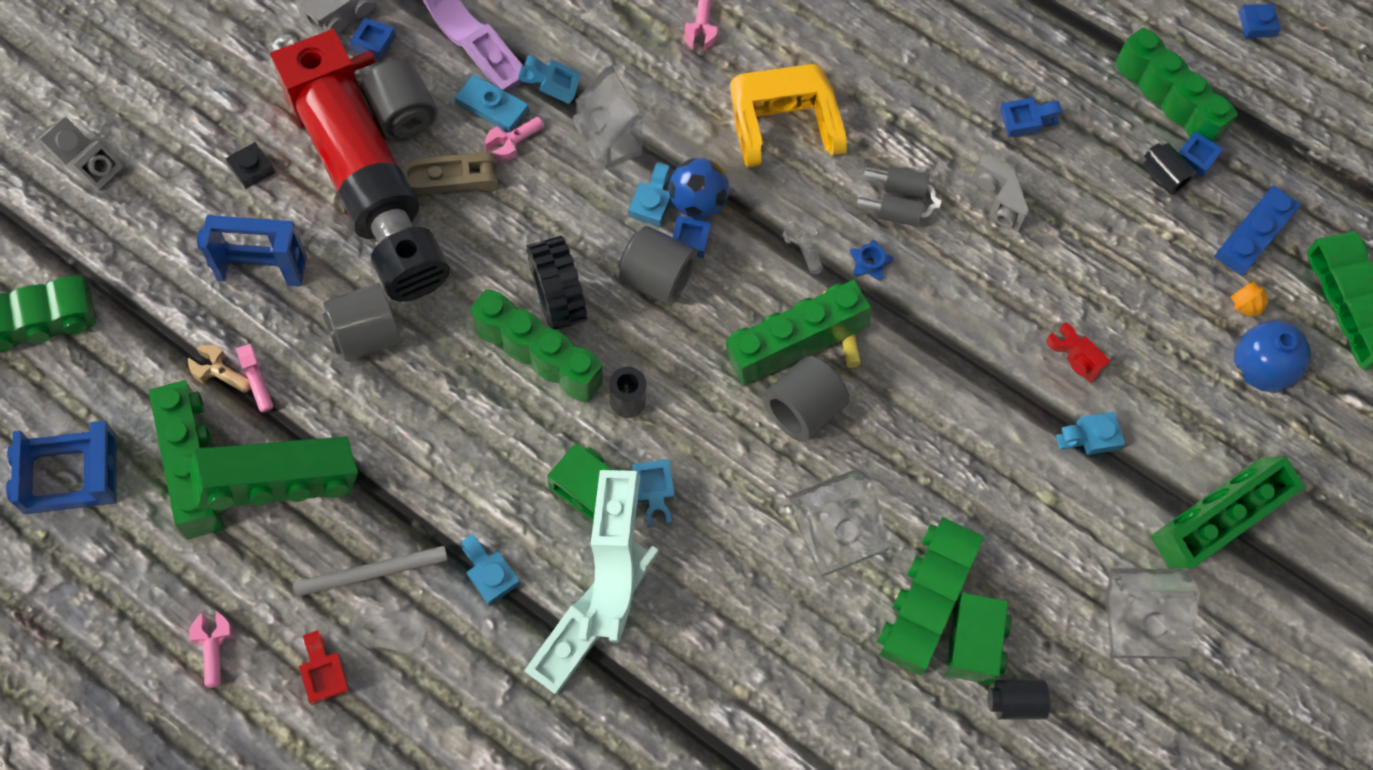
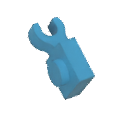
(555, 78)
(652, 200)
(1096, 432)
(491, 574)

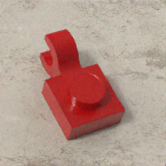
(1082, 353)
(324, 674)

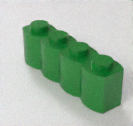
(1169, 82)
(1348, 286)
(45, 311)
(530, 343)
(931, 595)

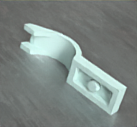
(612, 555)
(563, 648)

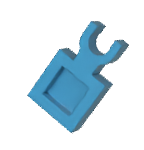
(655, 487)

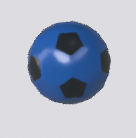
(699, 188)

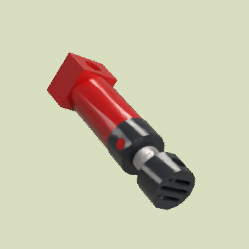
(369, 183)

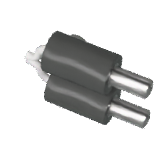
(898, 208)

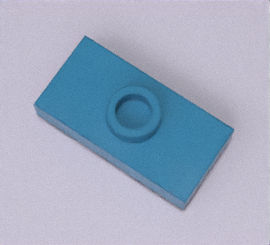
(491, 104)

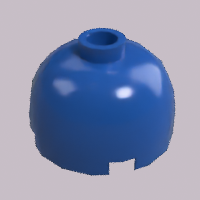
(1273, 356)

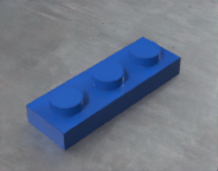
(1257, 230)

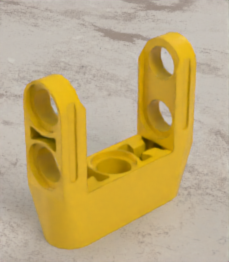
(783, 92)

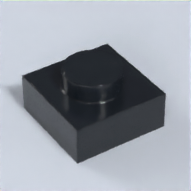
(250, 165)

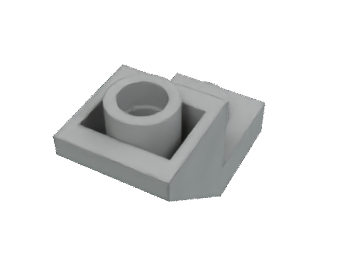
(79, 155)
(1010, 205)

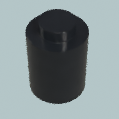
(1168, 167)
(627, 392)
(1019, 699)

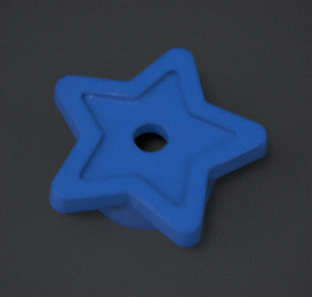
(874, 252)

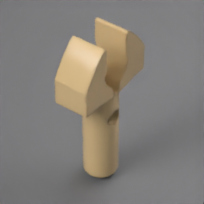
(217, 369)

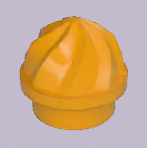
(1250, 299)

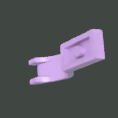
(478, 41)

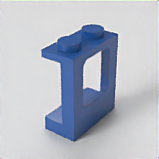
(285, 251)
(99, 469)

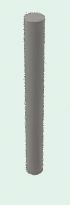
(370, 571)

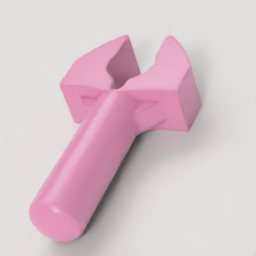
(701, 25)
(510, 139)
(253, 371)
(211, 646)

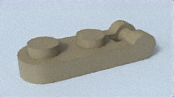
(451, 173)

